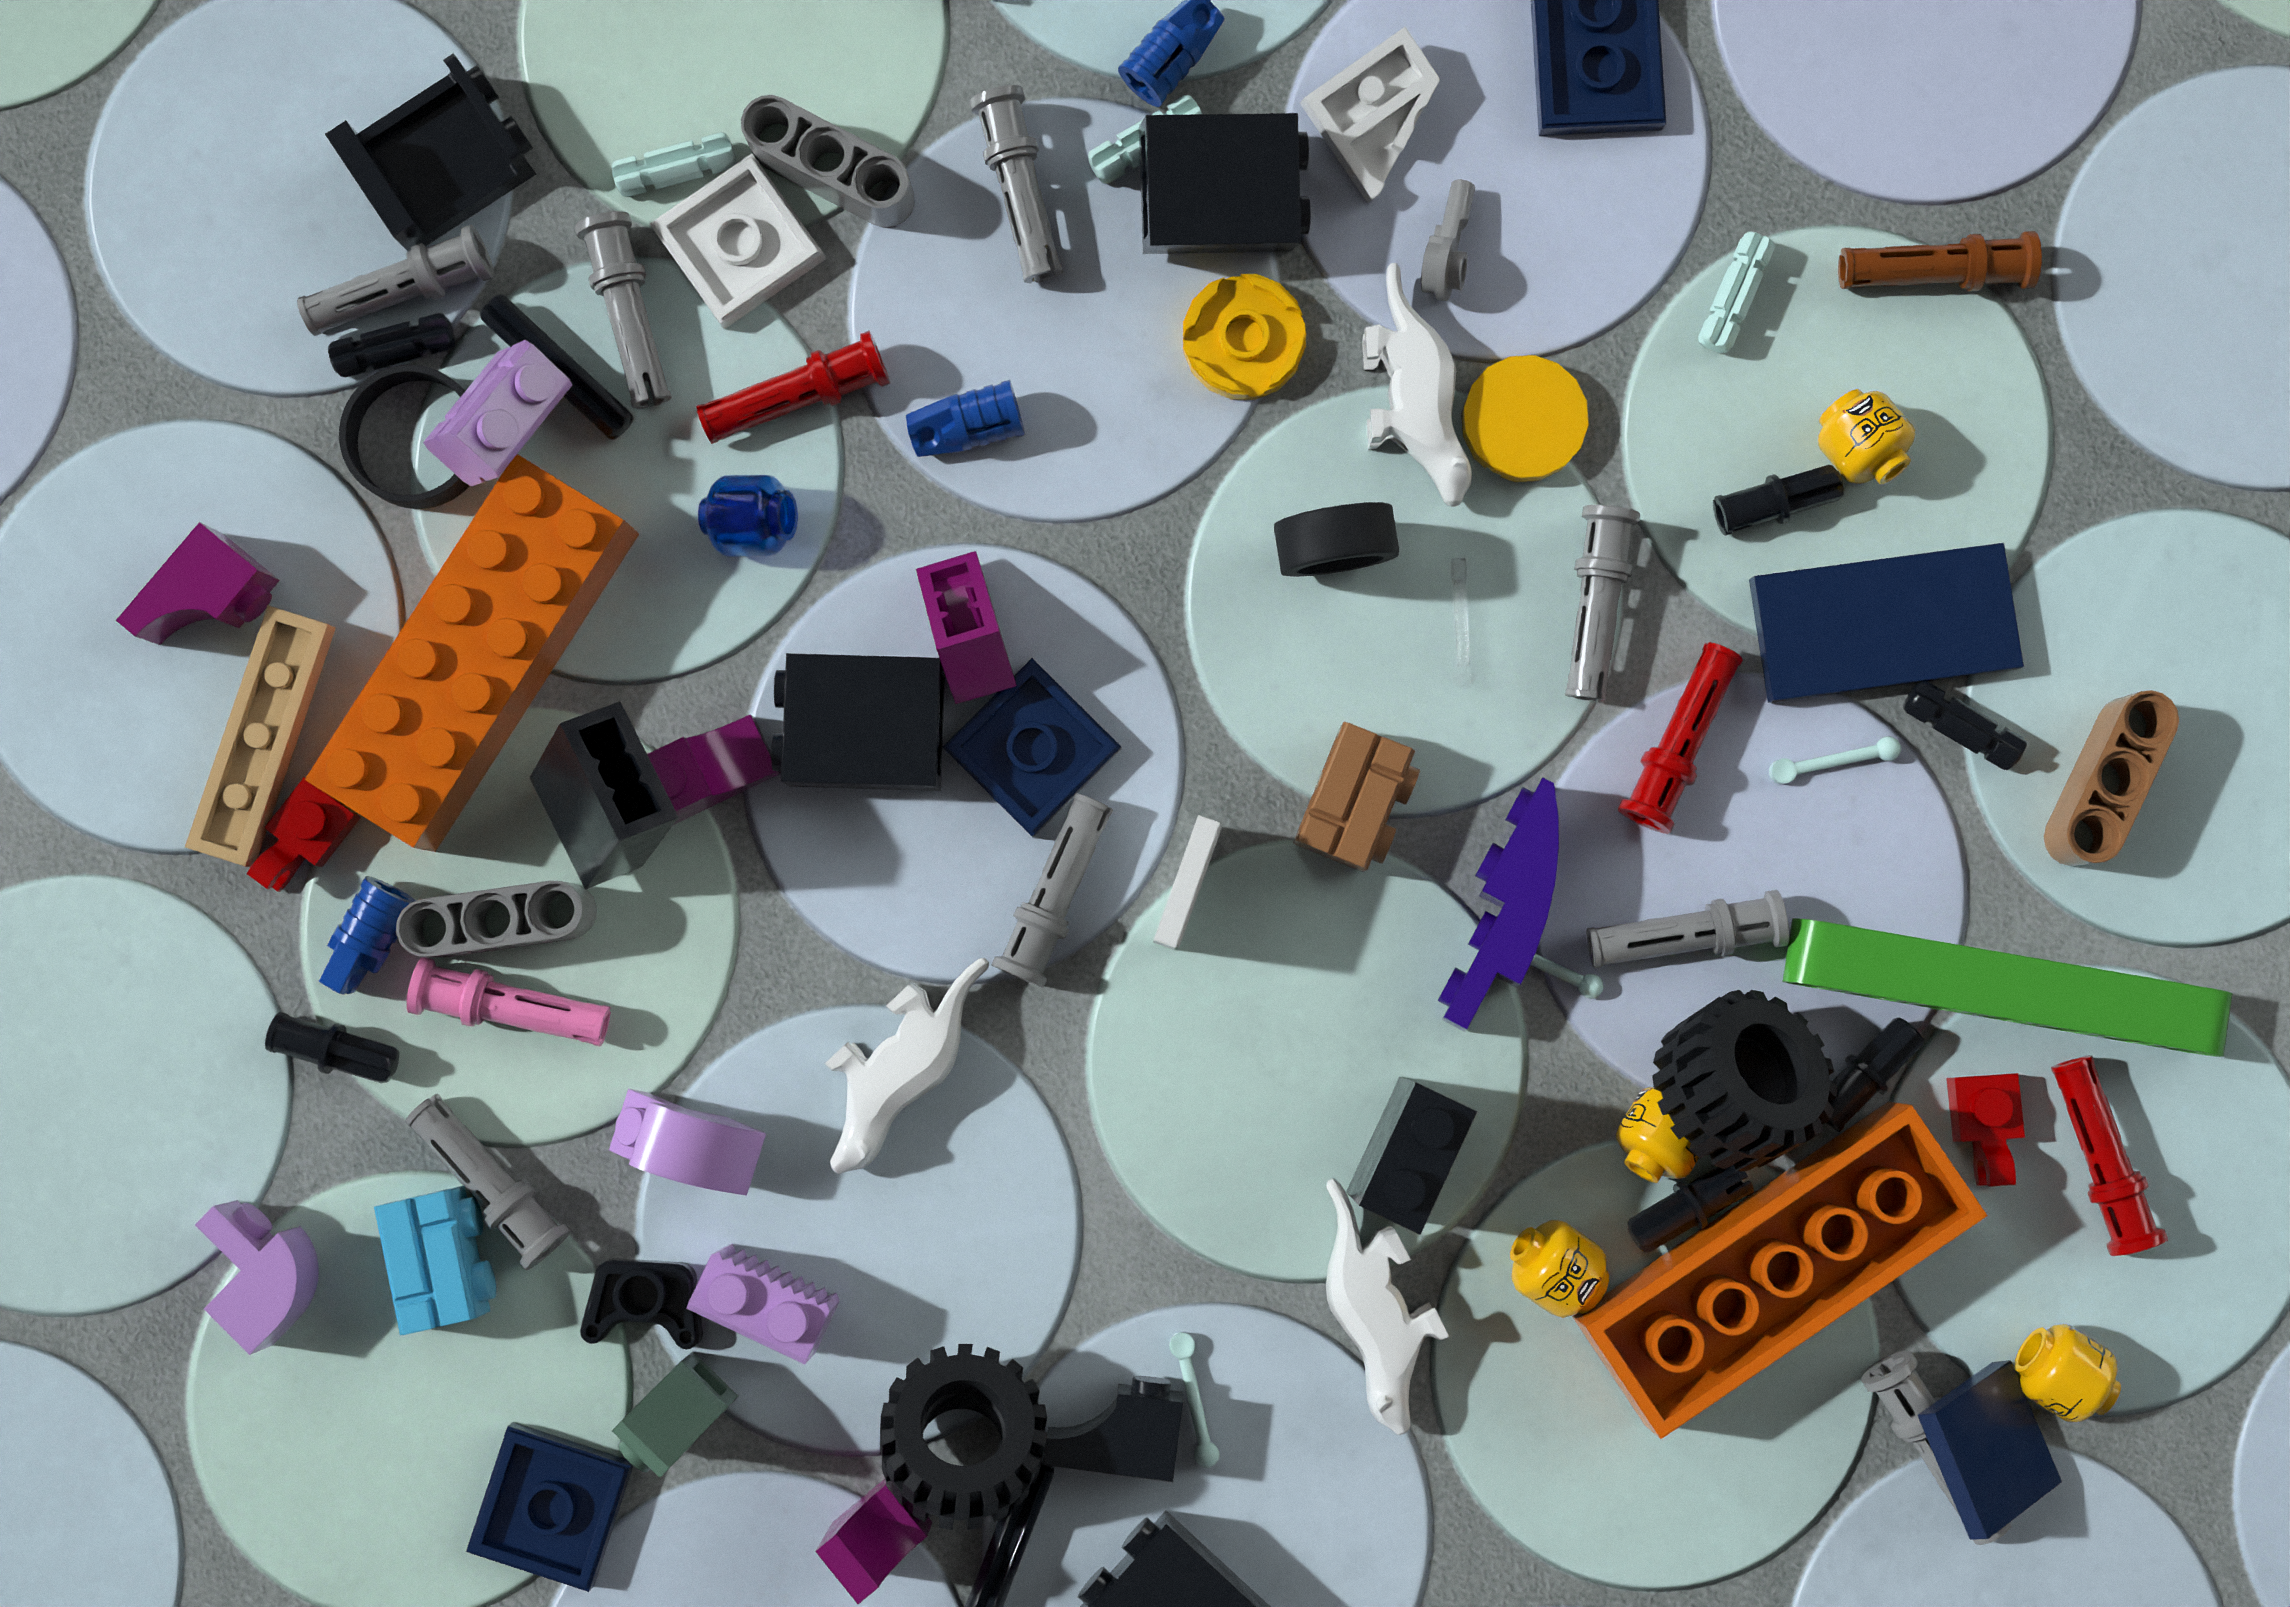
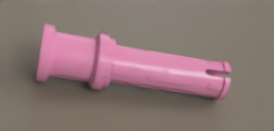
(479, 998)

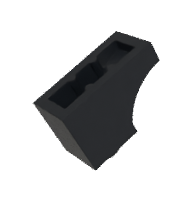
(1127, 1439)

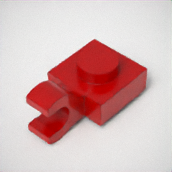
(308, 828)
(1987, 1113)

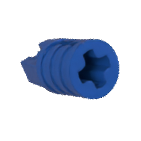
(1170, 50)
(966, 421)
(364, 935)

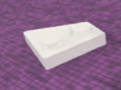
(1373, 109)

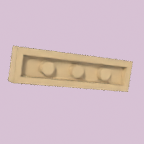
(260, 736)

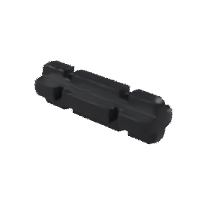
(391, 345)
(1965, 725)

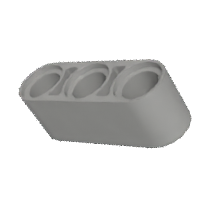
(812, 137)
(467, 913)

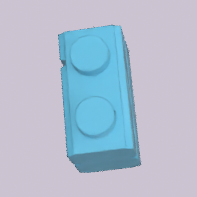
(435, 1259)

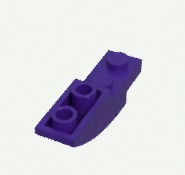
(1522, 885)

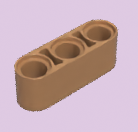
(2137, 765)

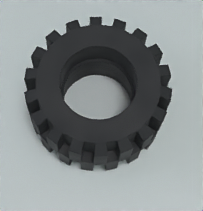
(1783, 1074)
(971, 1384)

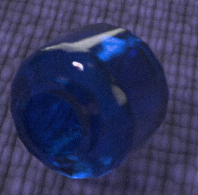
(748, 515)

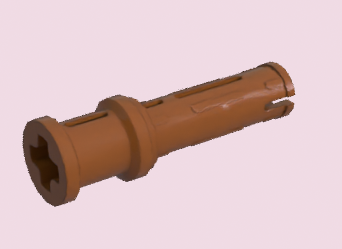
(1967, 263)

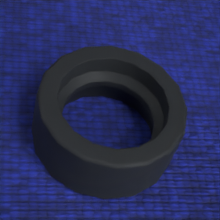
(1336, 539)

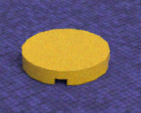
(1244, 336)
(1524, 418)

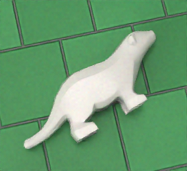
(1418, 394)
(899, 1067)
(1376, 1312)

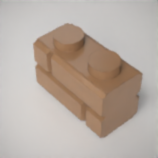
(1356, 798)

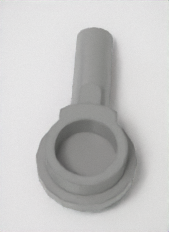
(1443, 264)

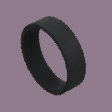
(353, 416)

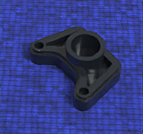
(642, 1293)

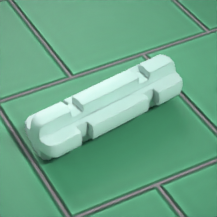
(1111, 159)
(673, 164)
(1736, 292)

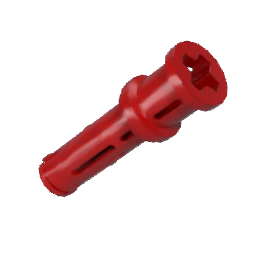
(822, 379)
(1671, 763)
(2114, 1182)

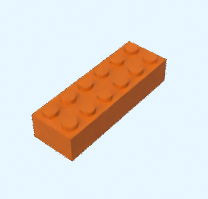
(472, 655)
(1779, 1267)

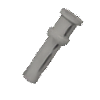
(1011, 155)
(423, 272)
(619, 281)
(1602, 574)
(1042, 918)
(1718, 927)
(505, 1202)
(1906, 1397)

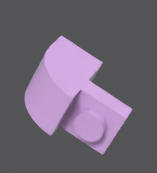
(686, 1144)
(274, 1278)

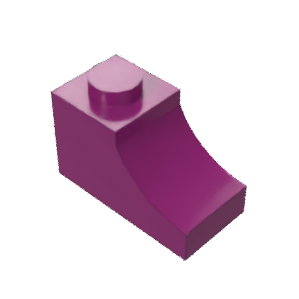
(200, 582)
(965, 627)
(713, 766)
(871, 1540)

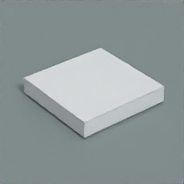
(738, 241)
(1187, 883)

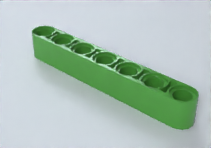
(2007, 987)

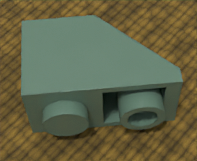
(673, 1416)

